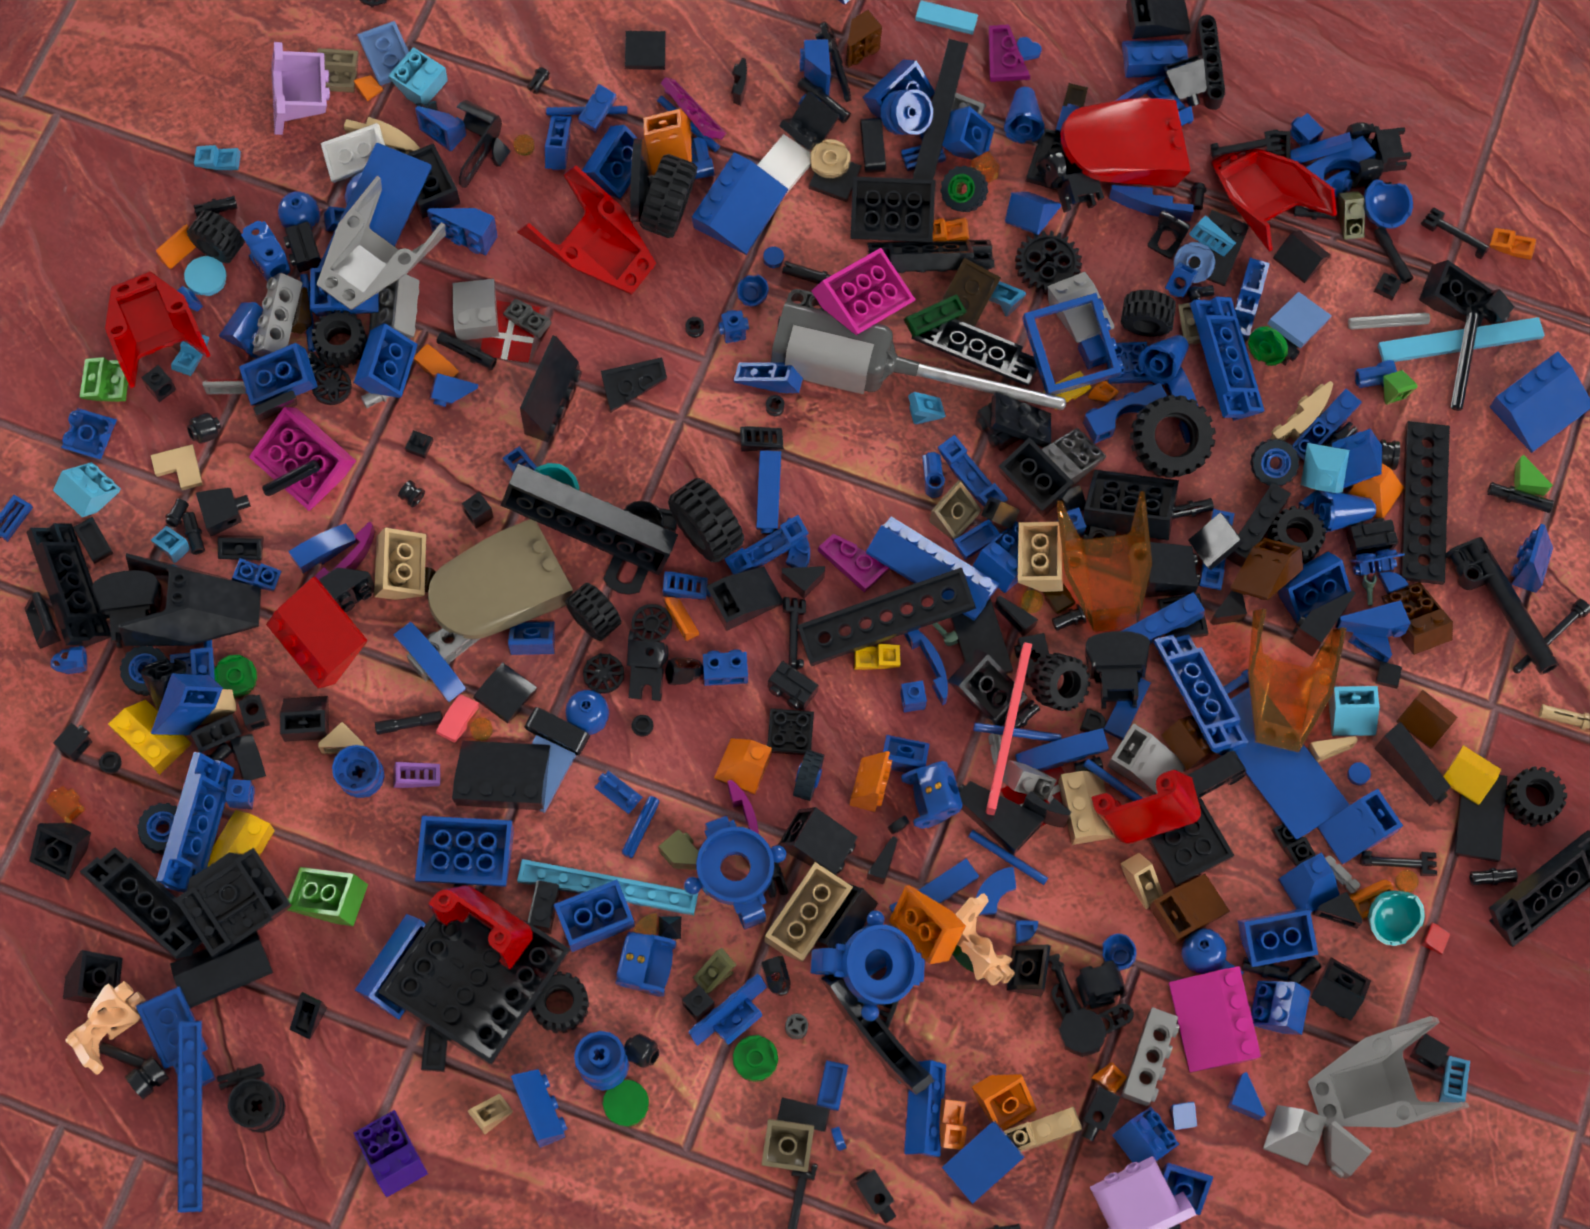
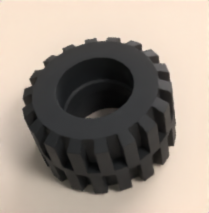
(215, 236)
(1148, 313)
(336, 324)
(1304, 521)
(593, 611)
(1047, 676)
(1544, 782)
(573, 1016)

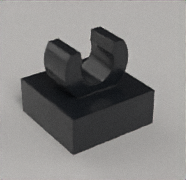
(1388, 286)
(419, 444)

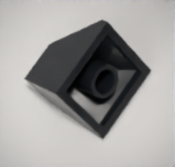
(59, 847)
(90, 975)

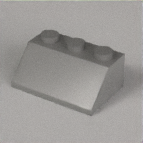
(398, 306)

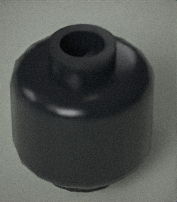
(203, 428)
(641, 1050)

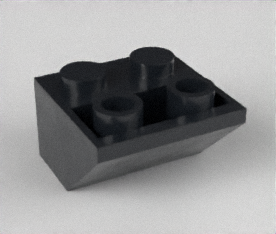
(348, 586)
(304, 718)

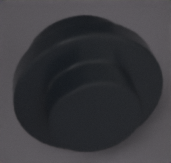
(642, 725)
(110, 762)

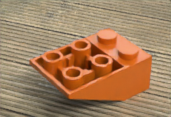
(666, 135)
(871, 781)

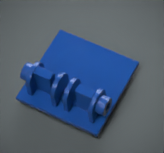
(1383, 562)

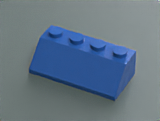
(387, 961)

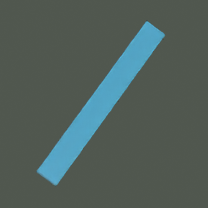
(1451, 341)
(634, 891)

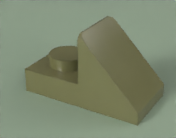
(715, 971)

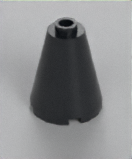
(157, 676)

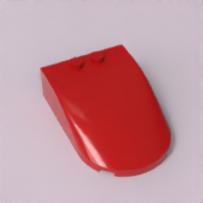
(1128, 142)

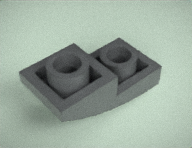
(527, 318)

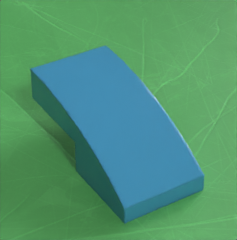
(217, 159)
(187, 358)

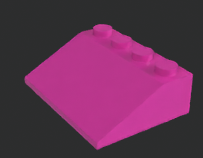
(864, 292)
(294, 442)
(1214, 1019)

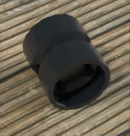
(147, 1077)

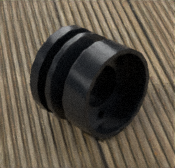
(247, 1096)

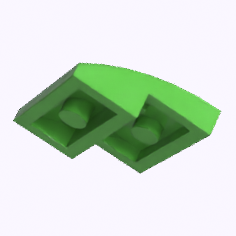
(103, 381)

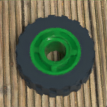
(953, 184)

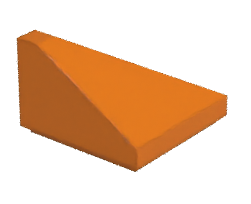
(368, 87)
(1103, 392)
(1110, 1077)

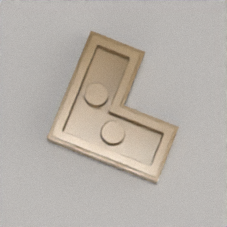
(179, 460)

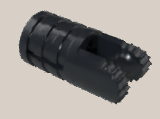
(780, 882)

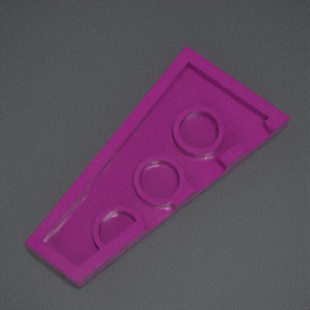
(693, 110)

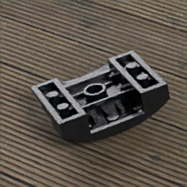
(232, 900)

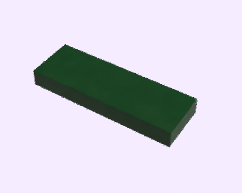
(935, 315)

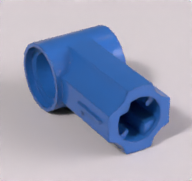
(701, 158)
(1374, 375)
(933, 474)

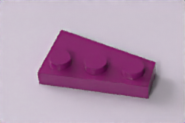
(1004, 56)
(853, 562)

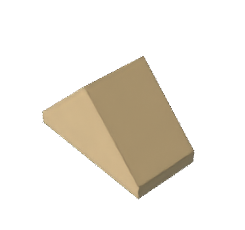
(338, 740)
(490, 1113)

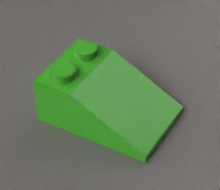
(327, 895)

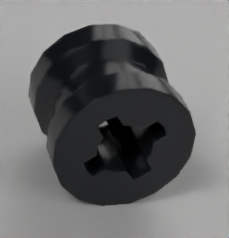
(411, 493)

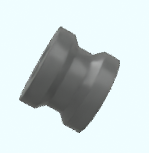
(795, 1022)

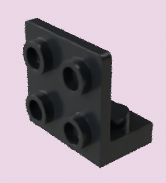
(811, 121)

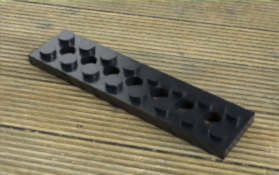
(1413, 509)
(899, 623)

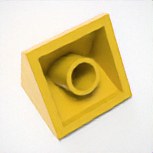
(1471, 775)

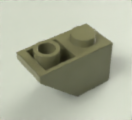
(1351, 214)
(679, 851)

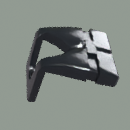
(1169, 223)

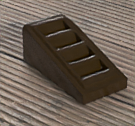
(302, 317)

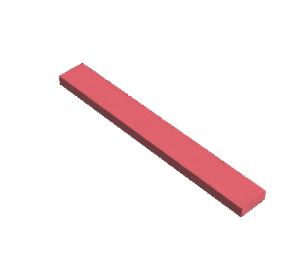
(1008, 729)

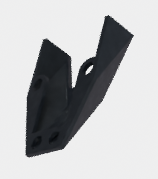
(197, 607)

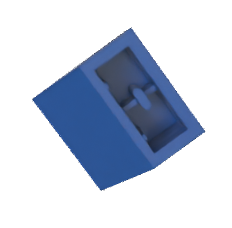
(1280, 1006)
(1145, 1137)

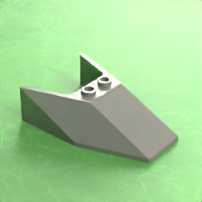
(361, 260)
(1373, 1084)

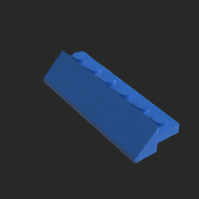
(1227, 358)
(922, 559)
(1202, 693)
(195, 822)

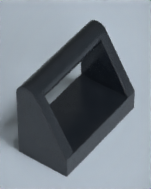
(41, 621)

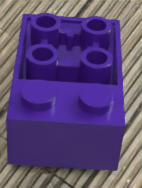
(390, 1153)

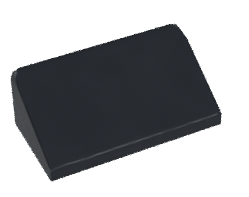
(240, 547)

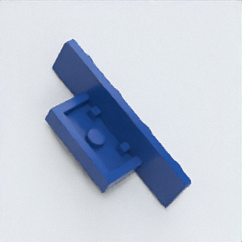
(733, 1015)

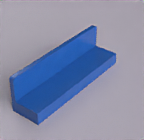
(924, 1114)

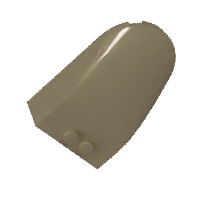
(498, 583)

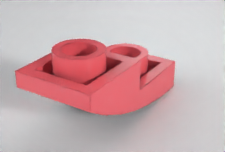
(456, 718)

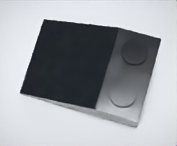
(439, 187)
(1223, 265)
(1452, 291)
(1314, 628)
(985, 686)

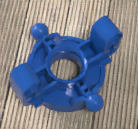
(747, 894)
(848, 961)

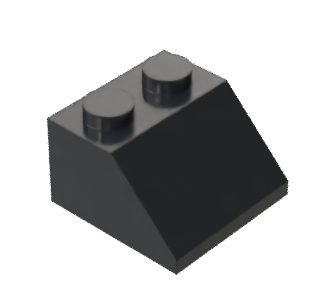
(1341, 989)

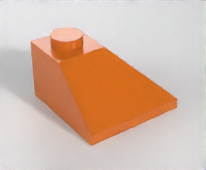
(1381, 489)
(744, 764)
(1004, 1099)

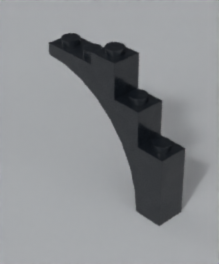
(879, 1039)

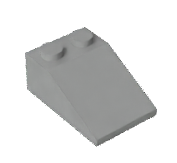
(475, 309)
(1079, 320)

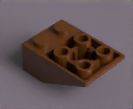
(1268, 569)
(1428, 621)
(1188, 908)

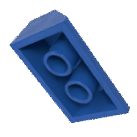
(1148, 57)
(903, 76)
(612, 161)
(385, 362)
(1315, 585)
(594, 915)
(1278, 937)
(539, 1107)

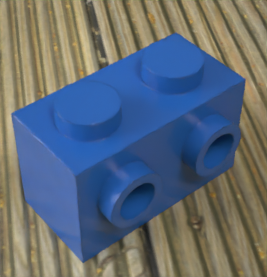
(725, 668)

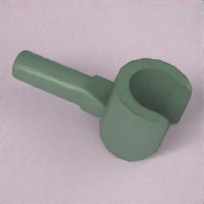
(1369, 588)
(949, 638)

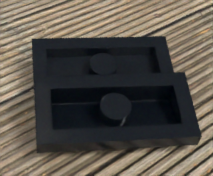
(505, 693)
(1054, 813)

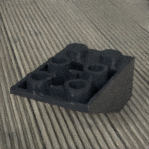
(1157, 18)
(743, 596)

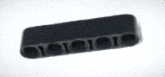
(1210, 53)

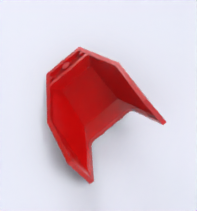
(1268, 185)

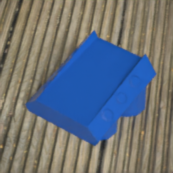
(88, 433)

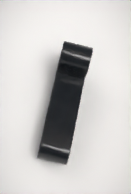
(1217, 773)

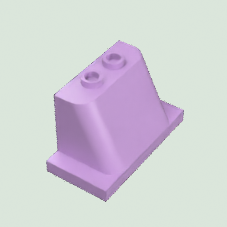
(297, 85)
(1140, 1199)

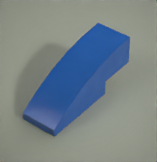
(322, 547)

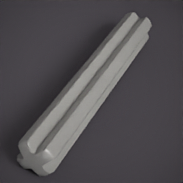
(1388, 321)

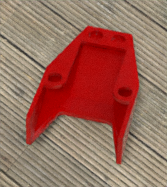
(603, 240)
(147, 317)

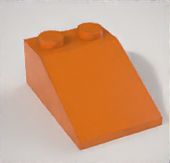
(927, 924)

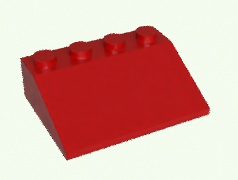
(317, 633)

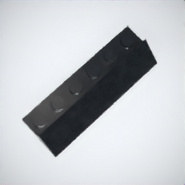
(935, 255)
(982, 350)
(68, 584)
(1543, 892)
(143, 902)

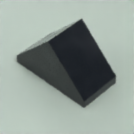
(803, 579)
(1231, 610)
(1341, 911)
(307, 1015)

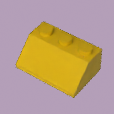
(135, 728)
(240, 835)

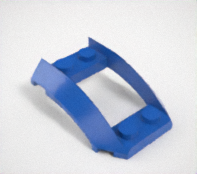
(1158, 89)

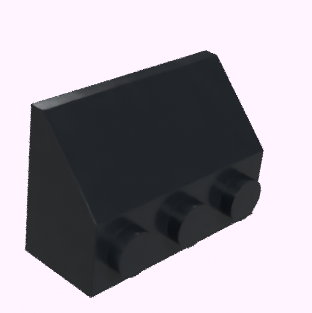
(1035, 476)
(848, 919)

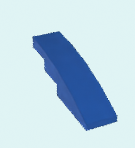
(1144, 201)
(1250, 294)
(1064, 750)

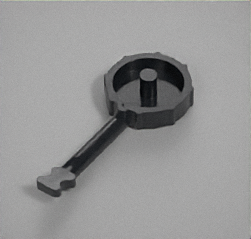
(1081, 1029)

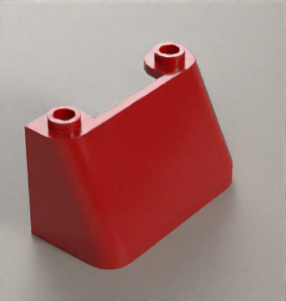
(1168, 810)
(508, 933)

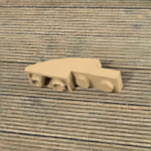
(392, 136)
(1306, 413)
(1044, 1130)

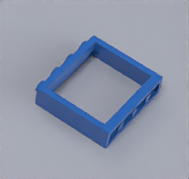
(1040, 355)

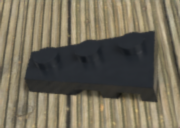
(631, 381)

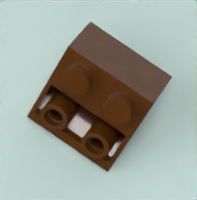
(863, 38)
(1188, 742)

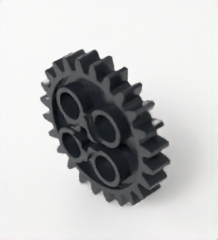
(1036, 249)

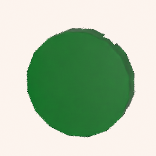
(1268, 345)
(236, 674)
(755, 1058)
(626, 1103)

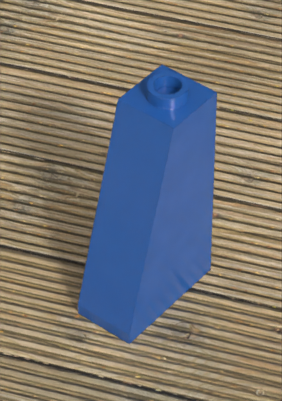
(768, 491)

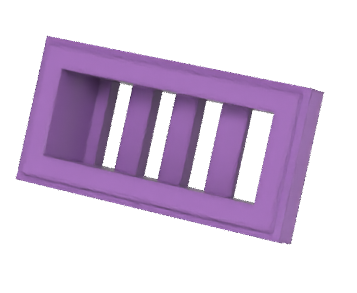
(416, 782)

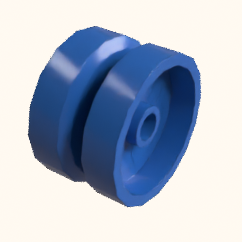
(906, 112)
(601, 1060)

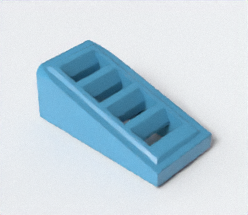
(1206, 227)
(1450, 1094)

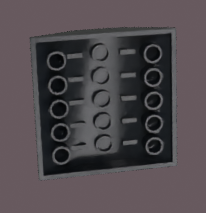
(463, 991)

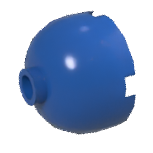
(297, 209)
(587, 711)
(1204, 951)

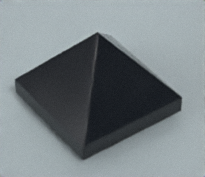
(670, 926)

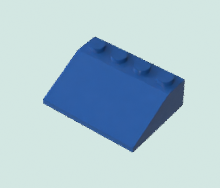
(739, 204)
(1542, 402)
(464, 851)

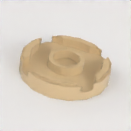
(830, 158)

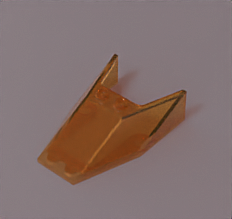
(1108, 571)
(1286, 695)

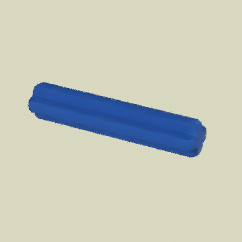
(640, 827)

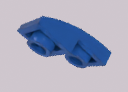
(1340, 182)
(257, 575)

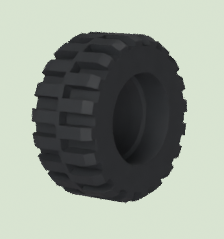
(668, 196)
(1197, 424)
(706, 520)

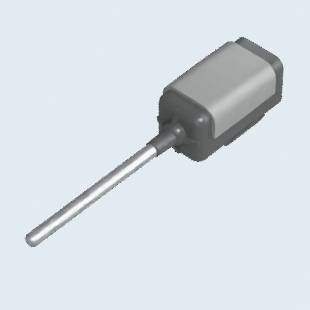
(837, 358)

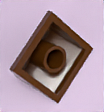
(1427, 719)

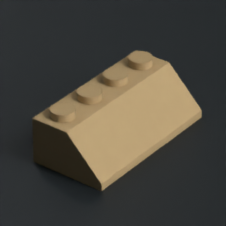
(807, 913)

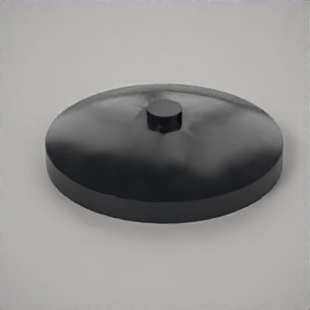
(640, 179)

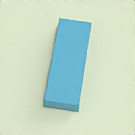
(946, 17)

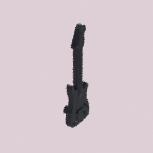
(828, 33)

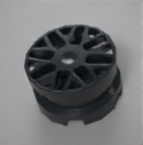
(1390, 453)

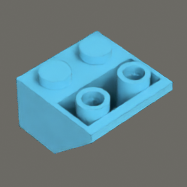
(419, 77)
(85, 488)
(1354, 711)

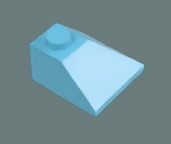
(1325, 468)

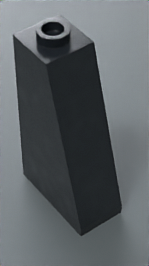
(1413, 764)
(1011, 823)

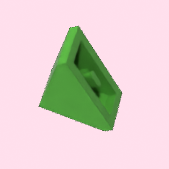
(1397, 386)
(1530, 479)

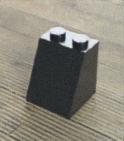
(1172, 570)
(818, 839)

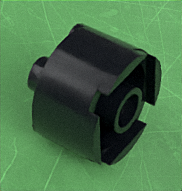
(1100, 985)

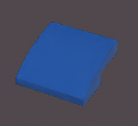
(198, 661)

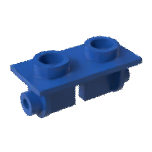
(618, 792)

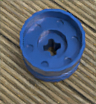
(346, 769)

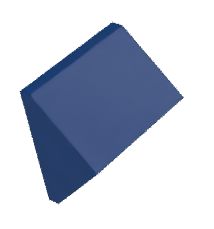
(1030, 211)
(242, 324)
(532, 638)
(906, 753)
(1191, 1182)

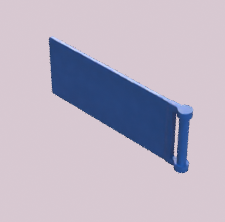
(401, 184)
(1286, 779)

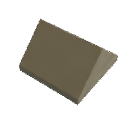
(955, 511)
(787, 1145)

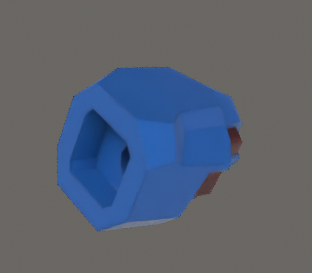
(70, 660)

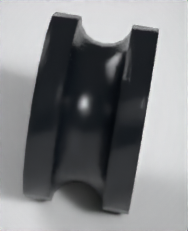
(695, 332)
(775, 412)

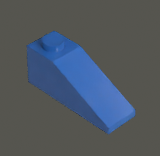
(557, 142)
(769, 376)
(1377, 621)

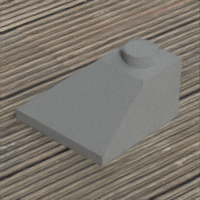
(1294, 1133)
(1343, 1150)

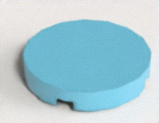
(205, 276)

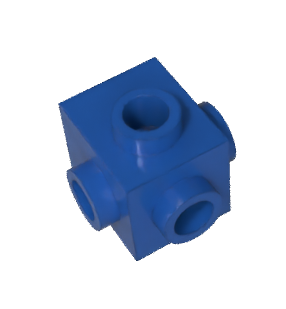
(733, 326)

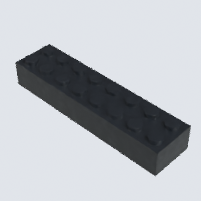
(589, 519)

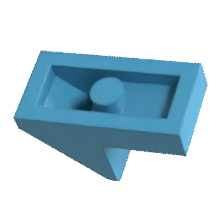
(1007, 297)
(925, 408)
(171, 543)

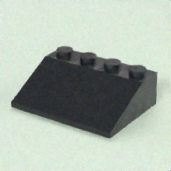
(893, 209)
(549, 391)
(1115, 497)
(501, 775)

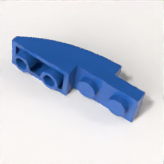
(1328, 423)

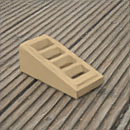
(1328, 748)

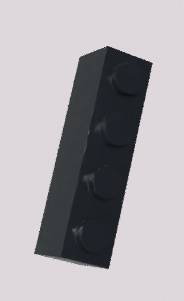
(1259, 522)

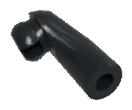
(1196, 293)

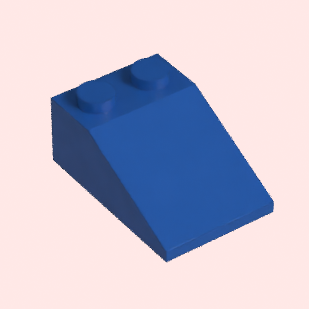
(278, 374)

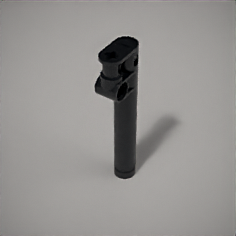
(1477, 560)

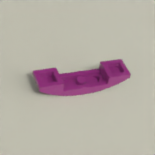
(364, 541)
(740, 799)

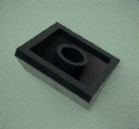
(1301, 255)
(1030, 969)

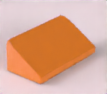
(175, 248)
(681, 618)
(1363, 898)

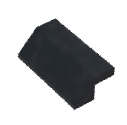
(209, 977)

